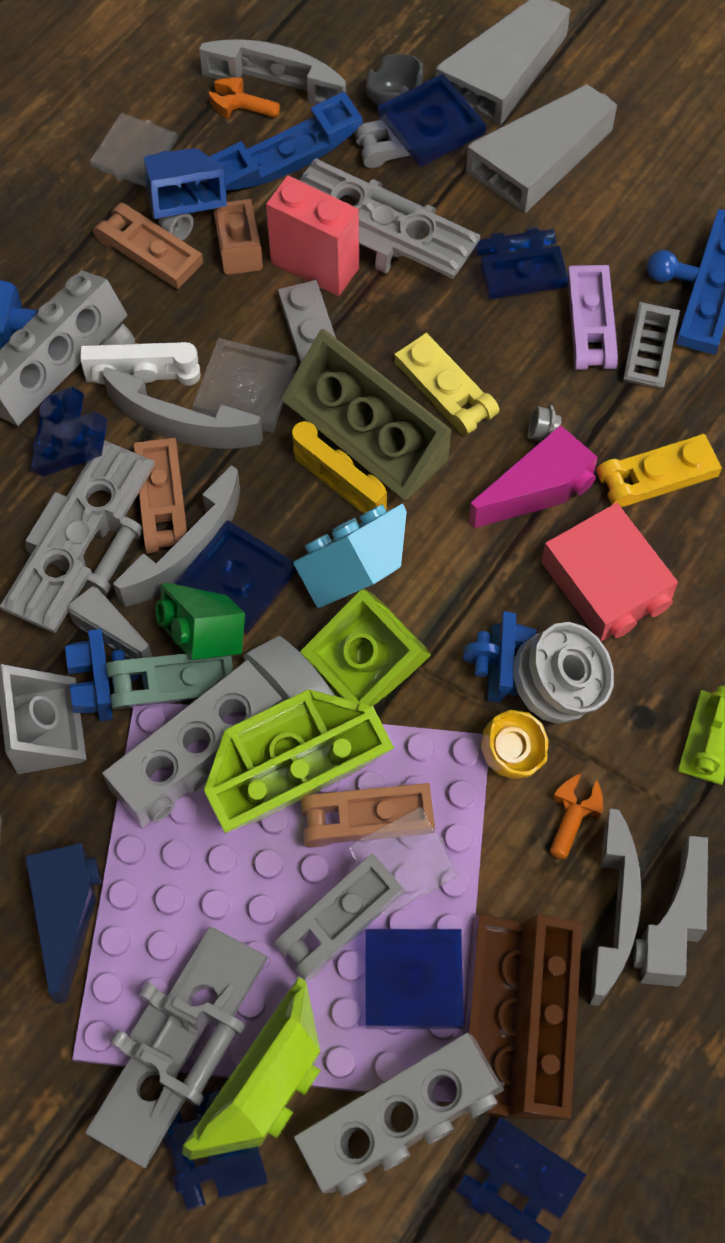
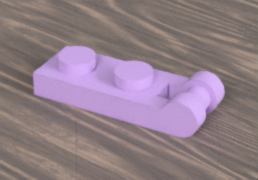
(592, 316)

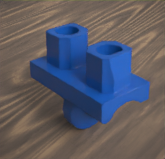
(495, 653)
(88, 657)

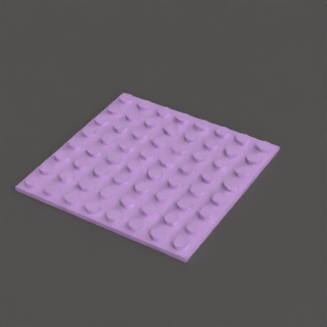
(254, 884)

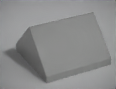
(39, 720)

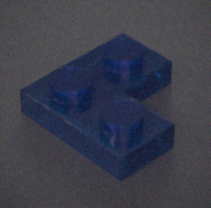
(64, 436)

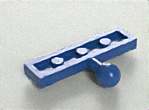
(706, 308)

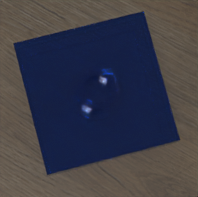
(431, 120)
(241, 569)
(414, 979)

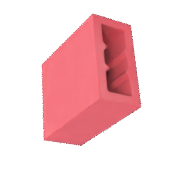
(313, 235)
(609, 573)

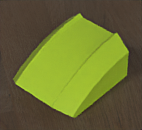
(365, 651)

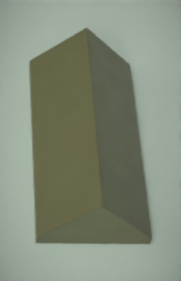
(368, 416)

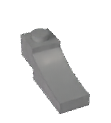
(664, 946)

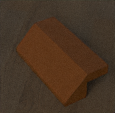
(526, 1011)

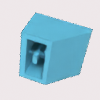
(355, 556)

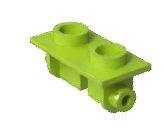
(705, 743)

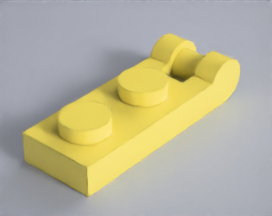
(445, 384)

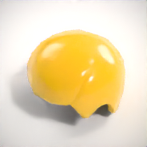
(514, 744)

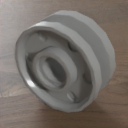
(563, 673)

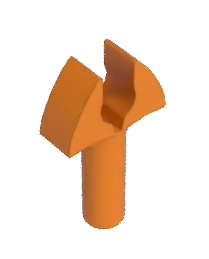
(236, 99)
(574, 814)

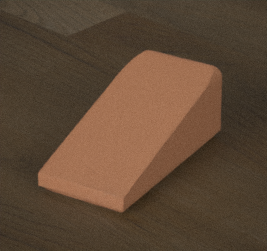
(238, 237)

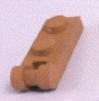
(149, 245)
(162, 494)
(361, 812)

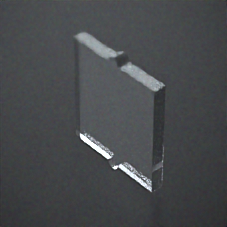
(128, 144)
(410, 854)

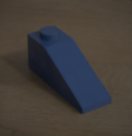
(63, 906)

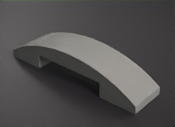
(272, 63)
(226, 431)
(145, 576)
(620, 854)

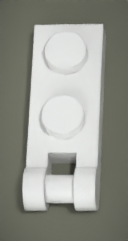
(144, 361)

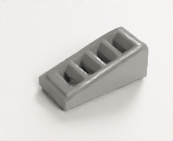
(654, 316)
(95, 612)

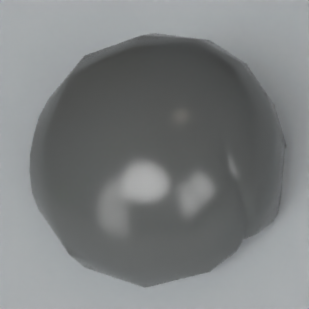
(394, 77)

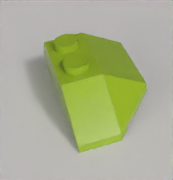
(290, 755)
(263, 1082)

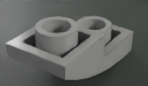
(286, 668)

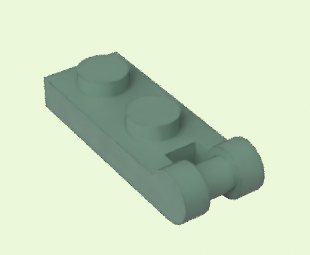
(165, 679)

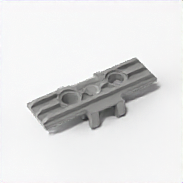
(396, 224)
(68, 529)
(166, 1040)

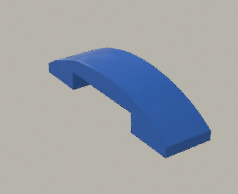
(291, 149)

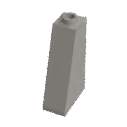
(507, 58)
(541, 147)

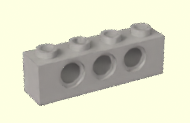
(51, 343)
(130, 777)
(327, 1141)

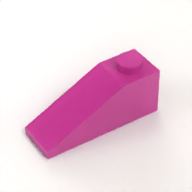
(538, 481)

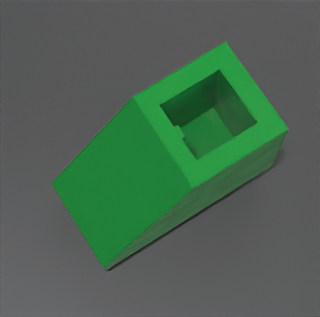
(200, 621)

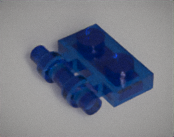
(521, 271)
(529, 1170)
(232, 1171)

